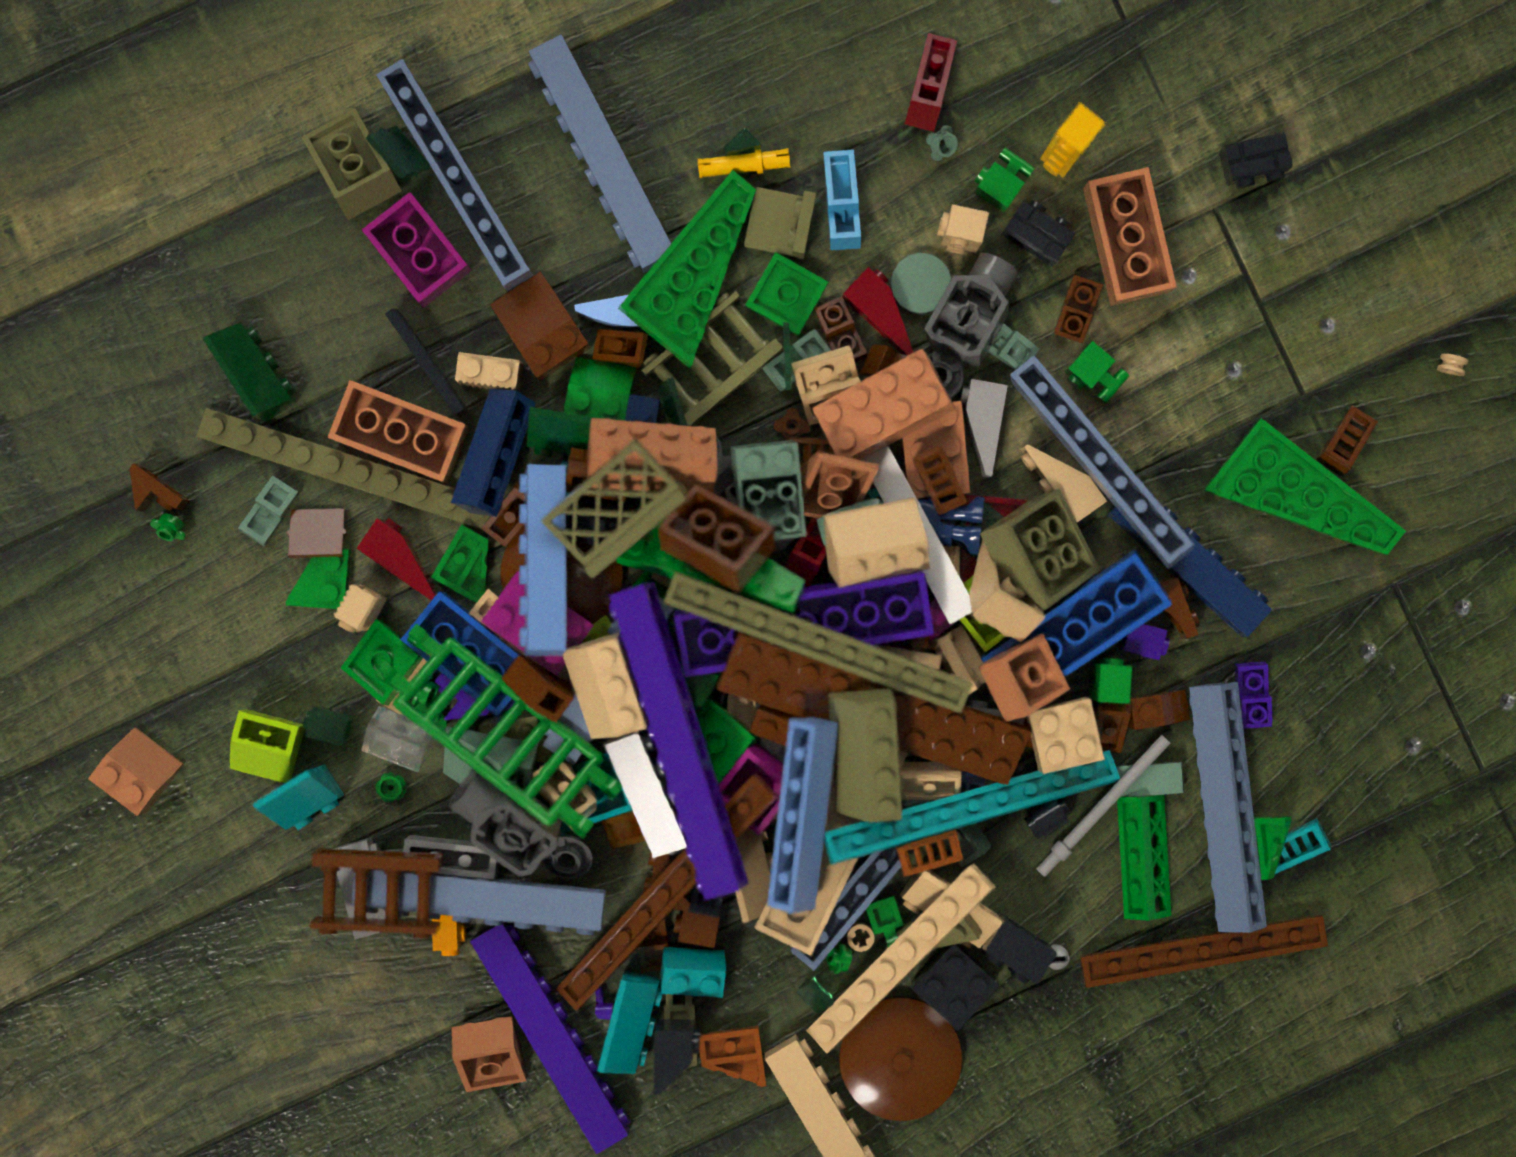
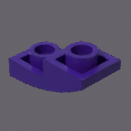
(1254, 694)

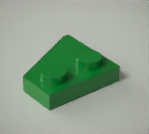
(1270, 838)

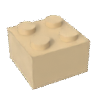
(1065, 735)

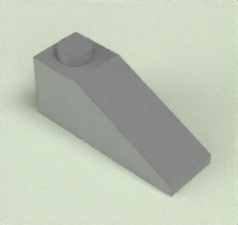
(983, 415)

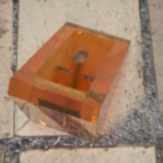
(623, 830)

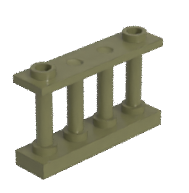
(740, 370)

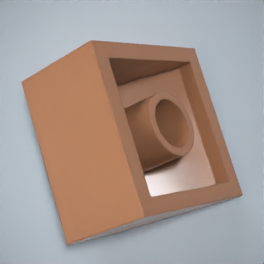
(1024, 678)
(136, 772)
(488, 1054)

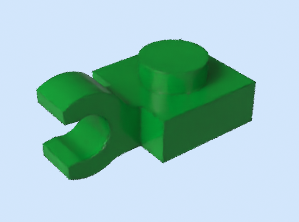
(885, 918)

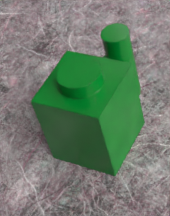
(1000, 184)
(1091, 368)

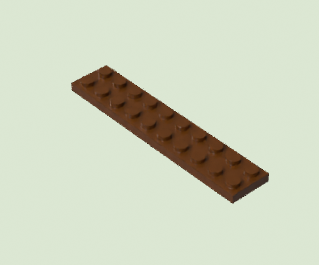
(801, 687)

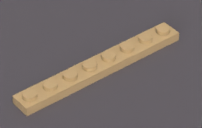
(901, 958)

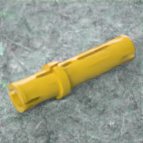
(744, 163)

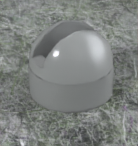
(1058, 965)

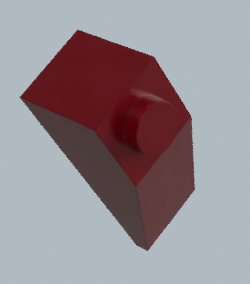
(931, 82)
(876, 304)
(395, 553)
(808, 554)

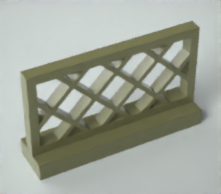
(636, 524)

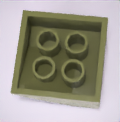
(1041, 548)

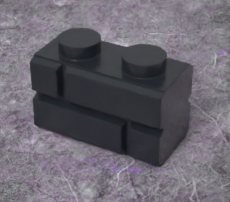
(1256, 159)
(1039, 232)

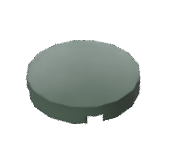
(919, 282)

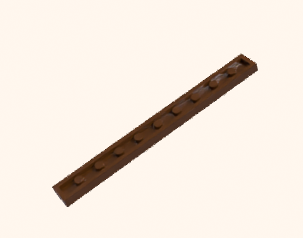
(657, 902)

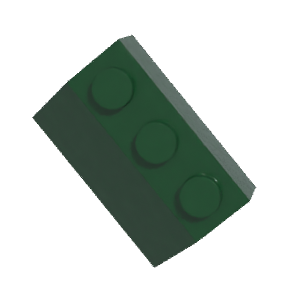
(251, 370)
(557, 432)

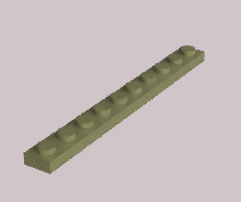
(334, 466)
(817, 642)

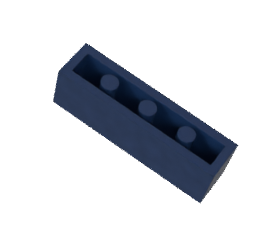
(493, 452)

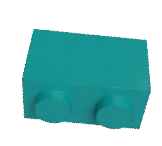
(693, 972)

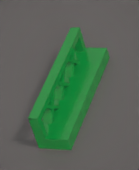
(1140, 858)

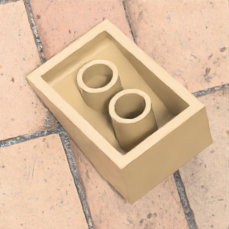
(1001, 601)

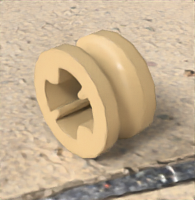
(1452, 364)
(869, 939)

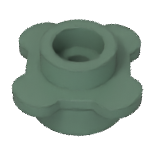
(948, 146)

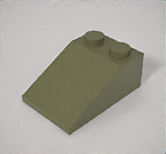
(350, 164)

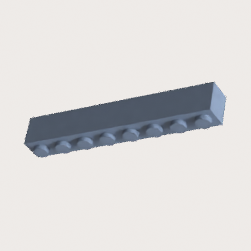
(600, 151)
(454, 175)
(1101, 462)
(1227, 807)
(495, 901)

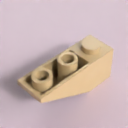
(1076, 487)

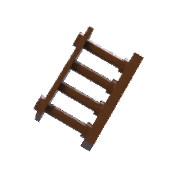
(393, 865)

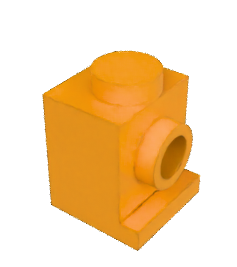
(449, 936)

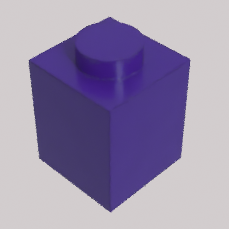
(1146, 642)

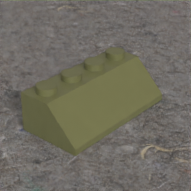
(866, 755)

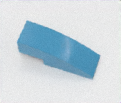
(842, 200)

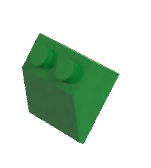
(599, 389)

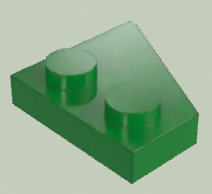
(464, 564)
(322, 582)

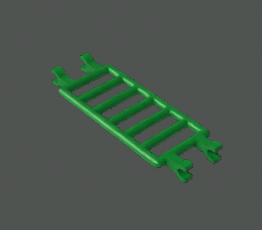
(419, 638)

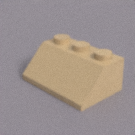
(875, 542)
(605, 687)
(757, 867)
(927, 886)

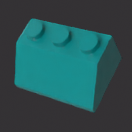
(630, 1024)

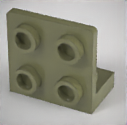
(780, 222)

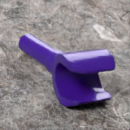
(602, 1010)

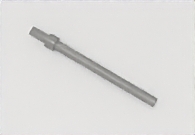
(1062, 849)

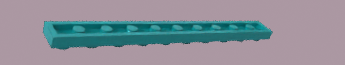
(967, 809)

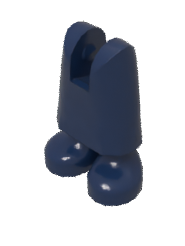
(945, 524)

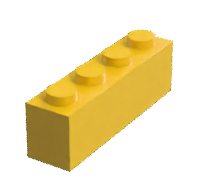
(1071, 141)

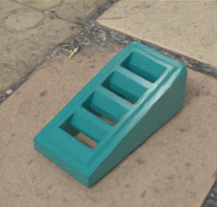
(1312, 851)

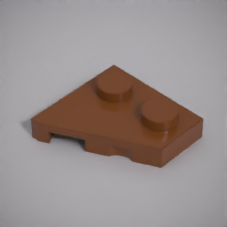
(734, 1053)

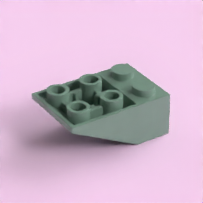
(770, 485)
(499, 755)

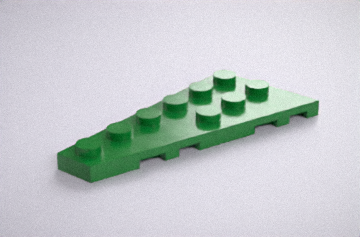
(685, 281)
(1289, 484)
(769, 585)

